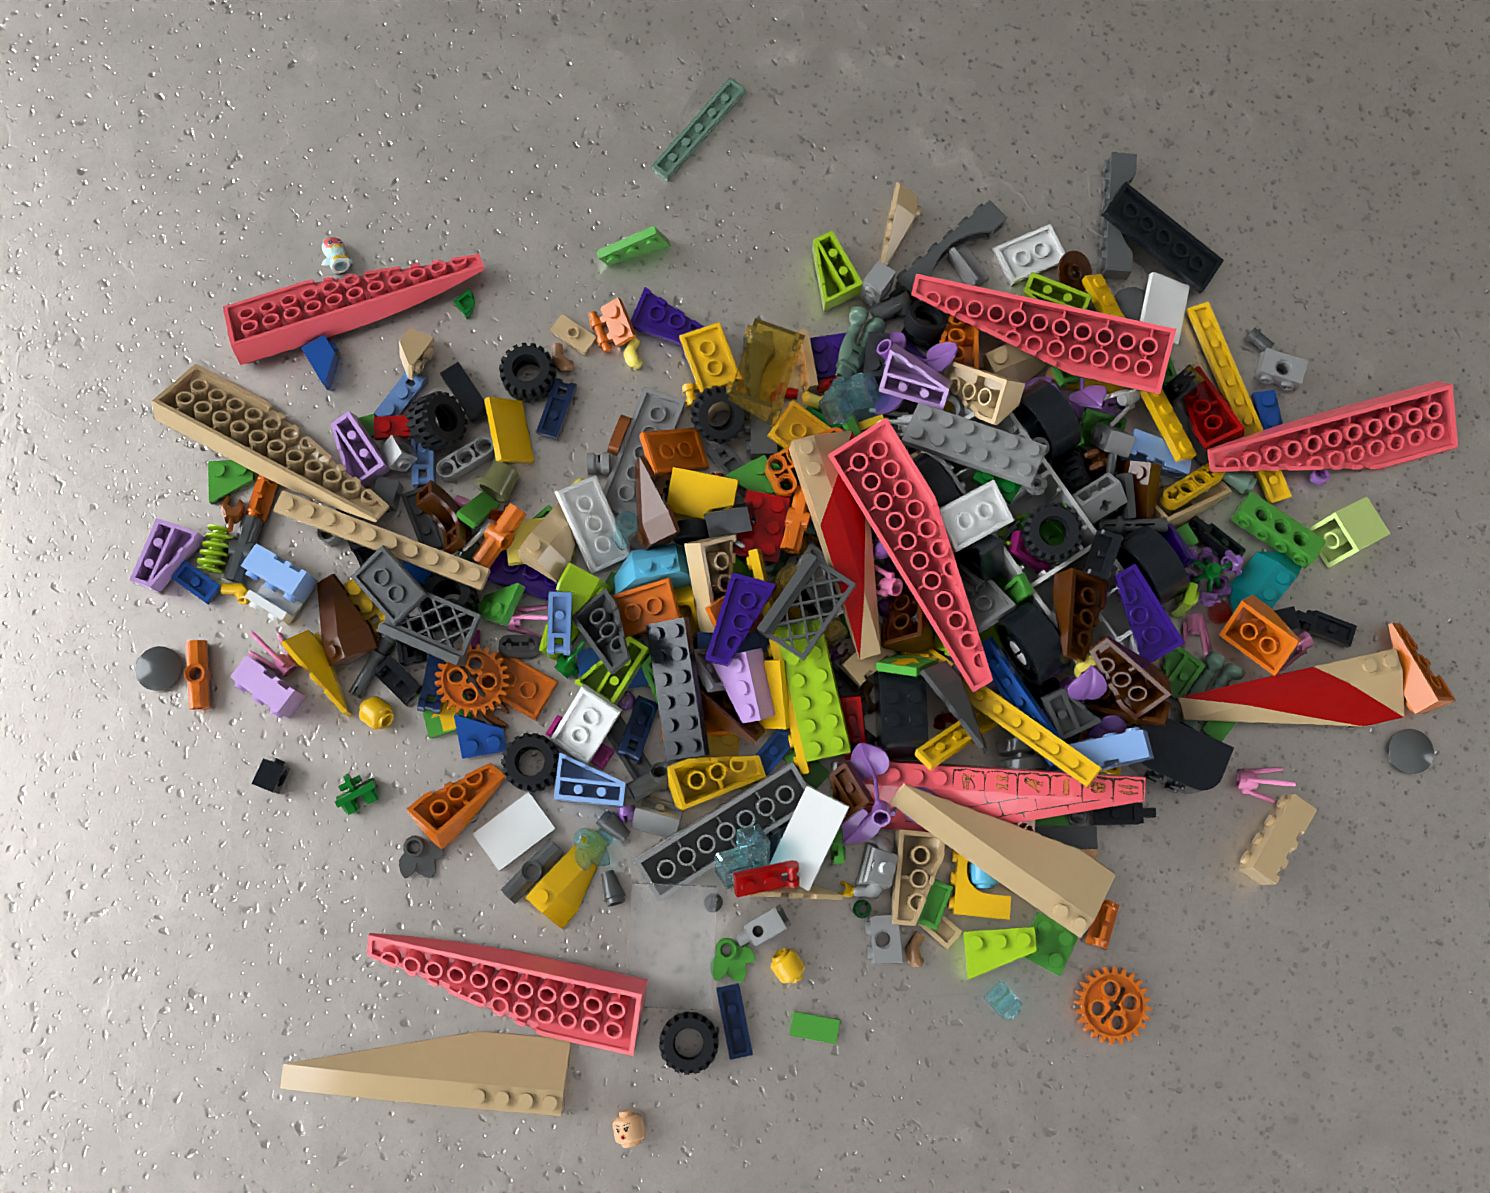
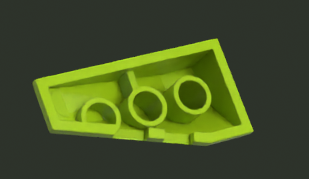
(584, 588)

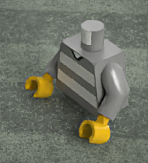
(875, 869)

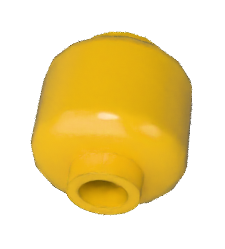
(376, 713)
(787, 965)

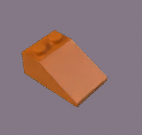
(1260, 634)

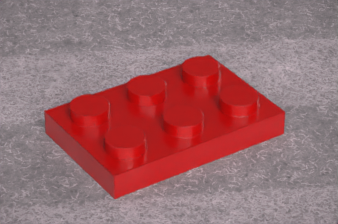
(769, 527)

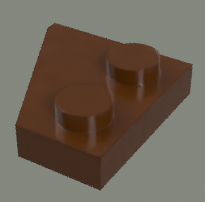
(849, 789)

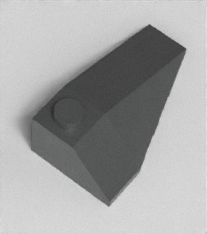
(603, 630)
(952, 690)

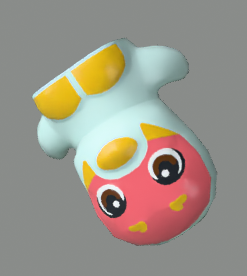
(336, 255)

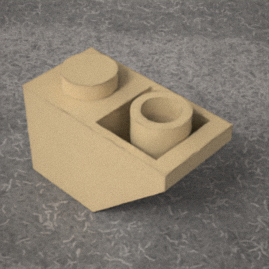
(414, 351)

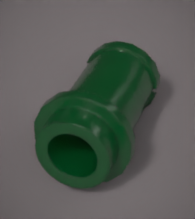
(856, 908)

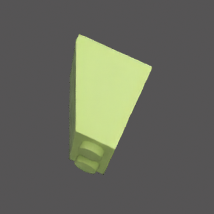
(1349, 531)

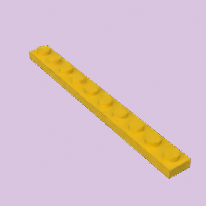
(1234, 391)
(1157, 404)
(756, 562)
(1027, 730)

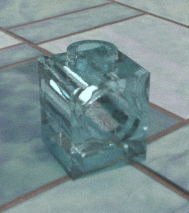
(1003, 1001)

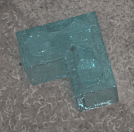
(848, 395)
(751, 852)

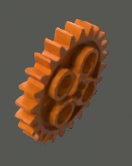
(454, 691)
(1130, 1018)

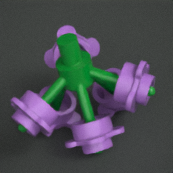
(1211, 570)

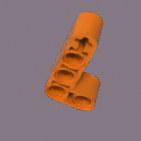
(786, 474)

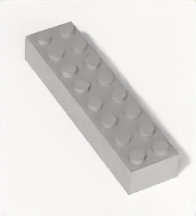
(694, 847)

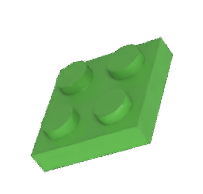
(1053, 943)

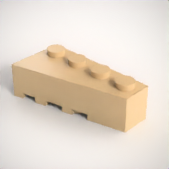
(710, 571)
(858, 669)
(1277, 840)

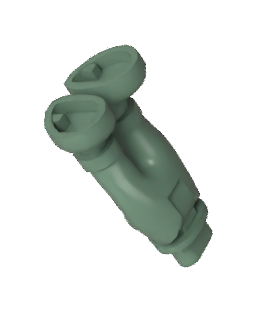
(851, 355)
(1214, 663)

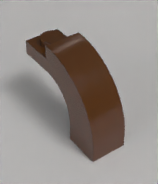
(443, 511)

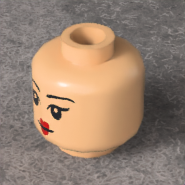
(629, 1128)

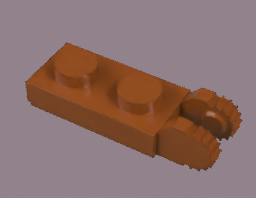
(1099, 460)

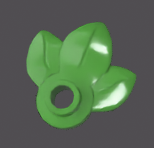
(732, 963)

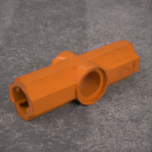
(796, 523)
(499, 536)
(198, 660)

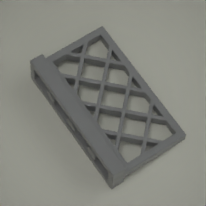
(789, 596)
(429, 644)

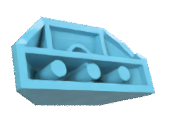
(651, 566)

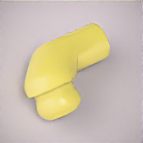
(631, 355)

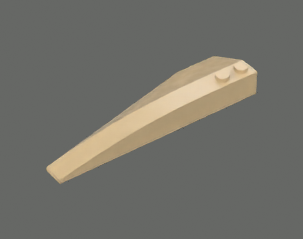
(1039, 869)

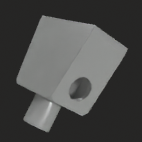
(772, 922)

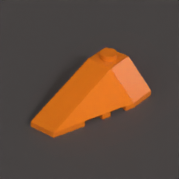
(1420, 686)

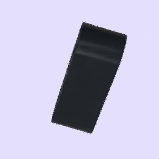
(465, 392)

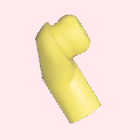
(811, 400)

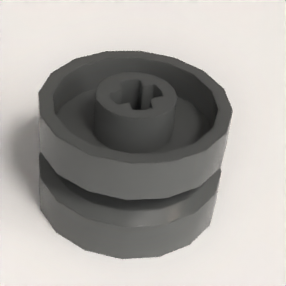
(1022, 755)

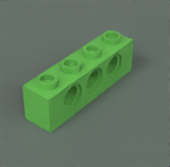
(1278, 530)

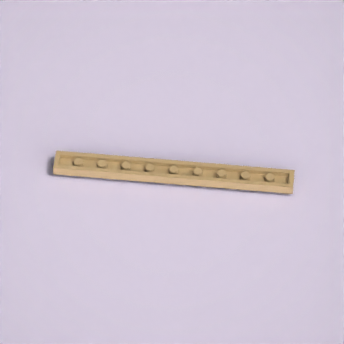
(374, 537)

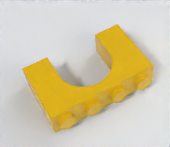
(968, 900)

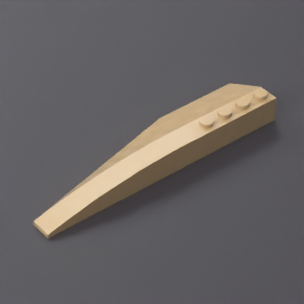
(260, 440)
(450, 1071)

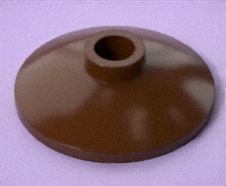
(1073, 268)

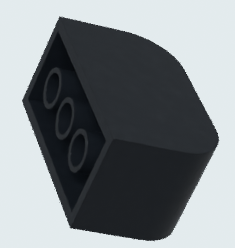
(900, 714)
(1183, 758)

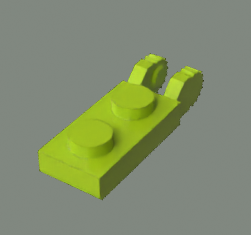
(1185, 600)

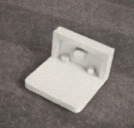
(273, 602)

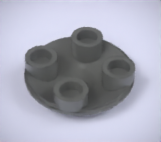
(1130, 302)
(158, 668)
(1411, 751)

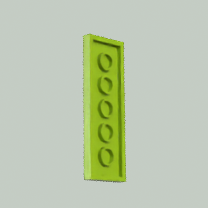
(814, 695)

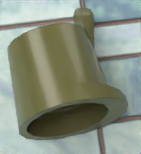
(498, 481)

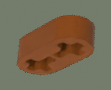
(618, 434)

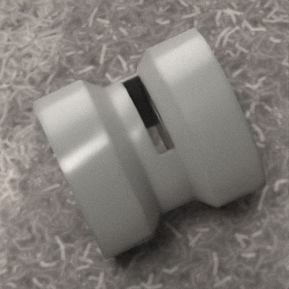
(598, 463)

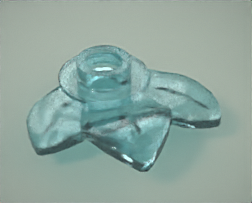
(625, 534)
(594, 850)

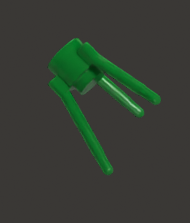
(566, 664)

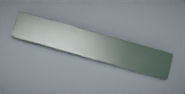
(698, 129)

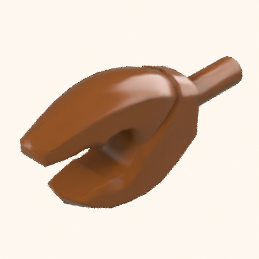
(231, 514)
(490, 714)

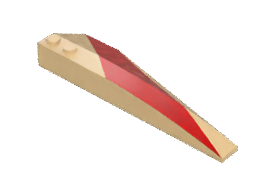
(842, 534)
(1336, 693)

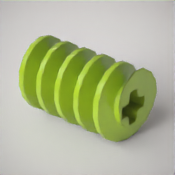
(214, 549)

